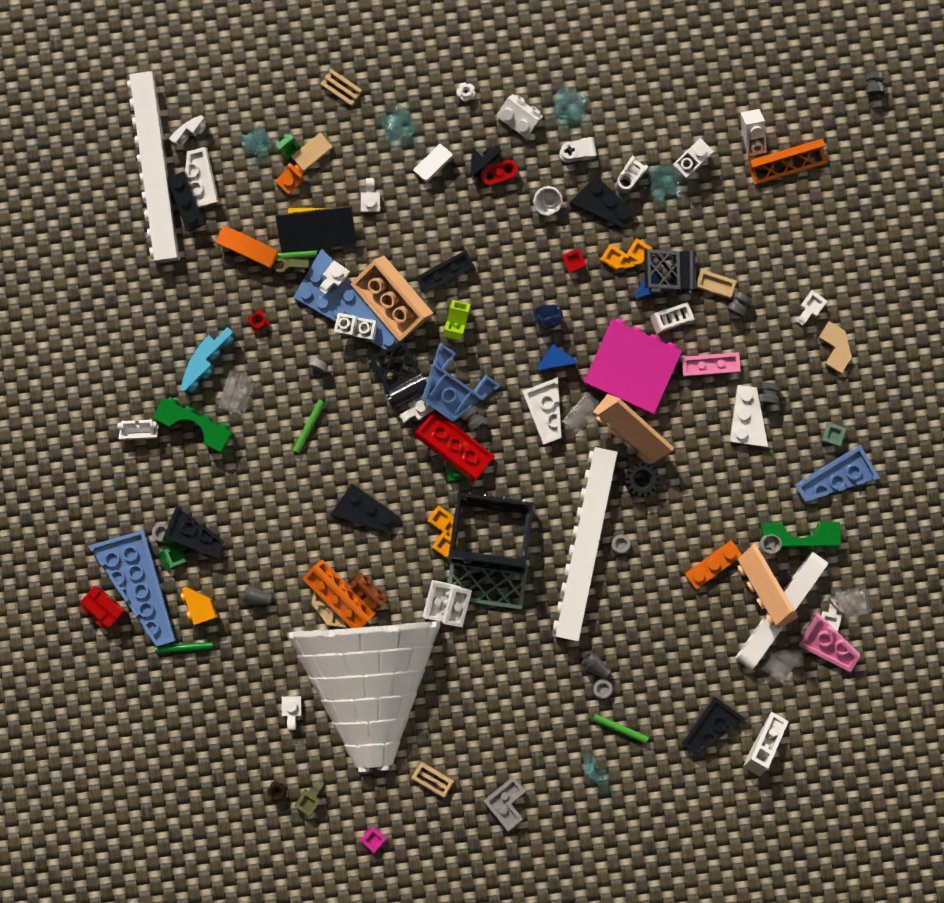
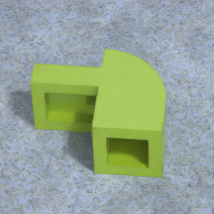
(456, 320)

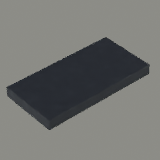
(316, 229)

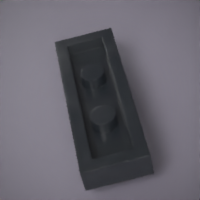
(186, 201)
(445, 272)

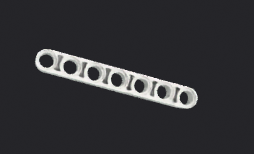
(795, 592)

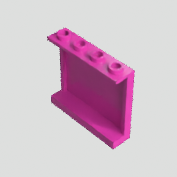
(632, 366)

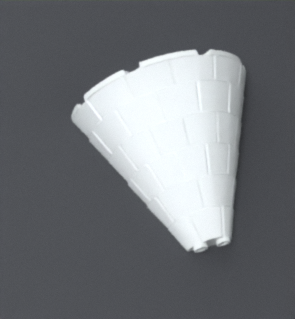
(367, 683)

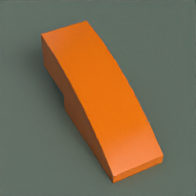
(246, 246)

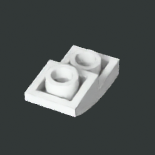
(193, 126)
(356, 326)

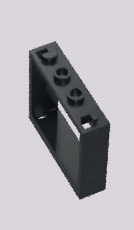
(484, 560)

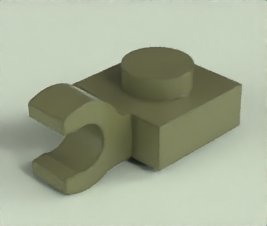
(296, 265)
(308, 800)

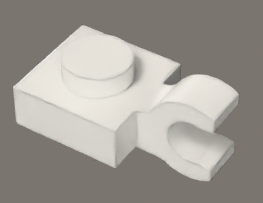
(370, 200)
(334, 276)
(812, 306)
(417, 408)
(832, 618)
(291, 707)

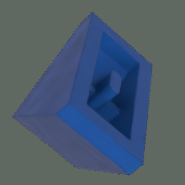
(644, 292)
(555, 359)

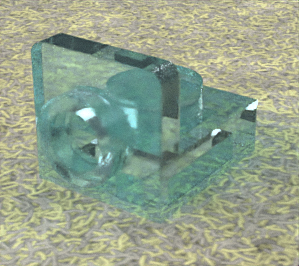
(255, 140)
(590, 765)

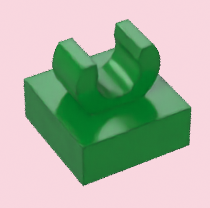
(288, 146)
(454, 474)

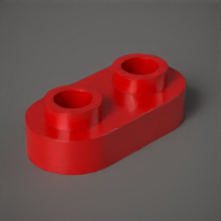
(499, 173)

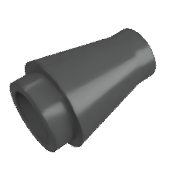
(254, 596)
(595, 665)

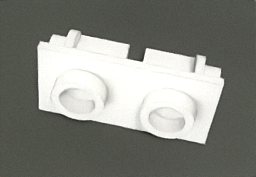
(145, 430)

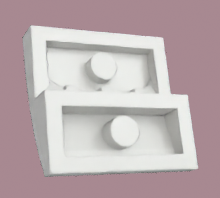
(447, 603)

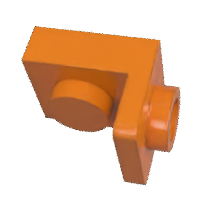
(290, 178)

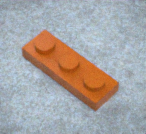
(713, 564)

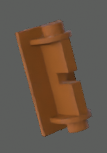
(363, 585)

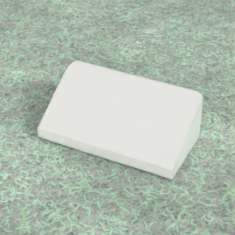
(433, 163)

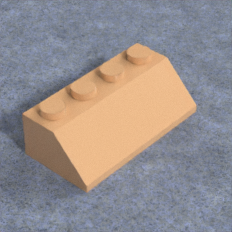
(391, 298)
(632, 429)
(767, 587)

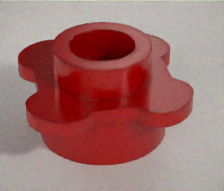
(257, 326)

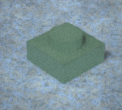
(833, 434)

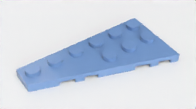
(339, 300)
(135, 577)

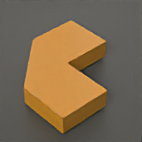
(619, 260)
(443, 521)

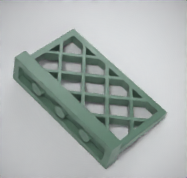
(489, 601)

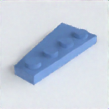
(844, 472)

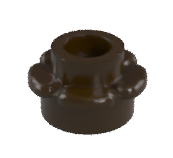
(276, 796)

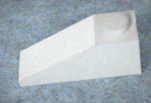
(765, 744)

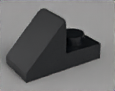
(478, 162)

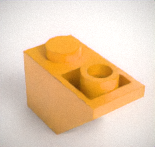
(200, 606)

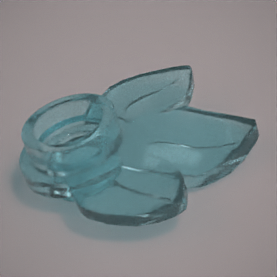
(572, 103)
(394, 122)
(666, 183)

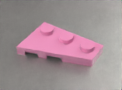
(829, 644)

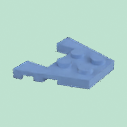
(448, 393)

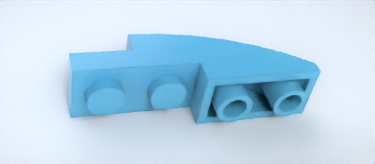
(199, 365)

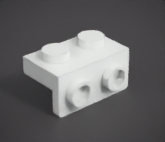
(519, 115)

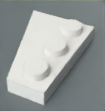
(201, 177)
(545, 410)
(747, 418)

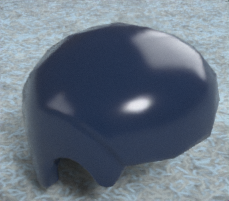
(548, 316)

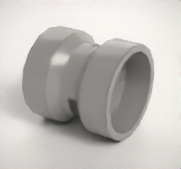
(771, 541)

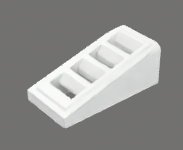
(657, 323)

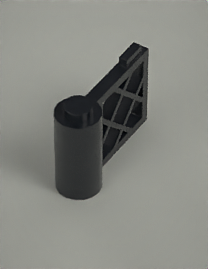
(682, 271)
(405, 389)

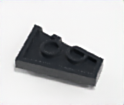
(604, 203)
(364, 509)
(190, 535)
(711, 725)

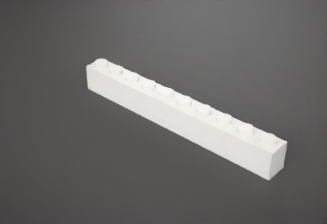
(154, 167)
(586, 544)

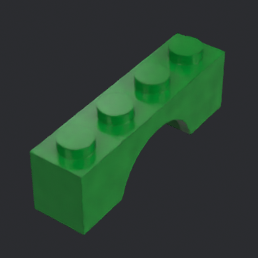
(214, 435)
(825, 534)

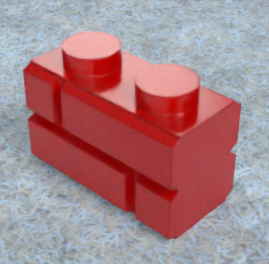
(102, 607)

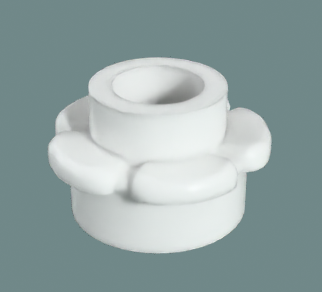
(466, 96)

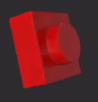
(574, 260)

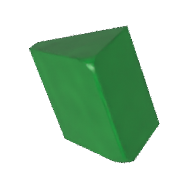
(172, 557)

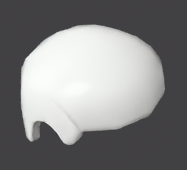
(547, 200)

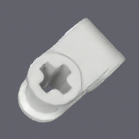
(581, 150)
(632, 172)

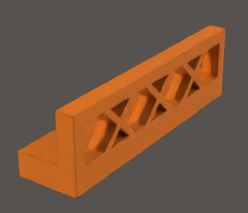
(788, 154)
(338, 596)

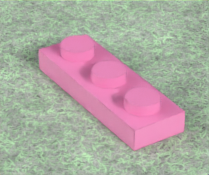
(710, 364)

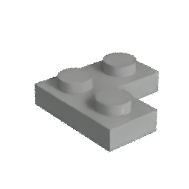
(501, 800)

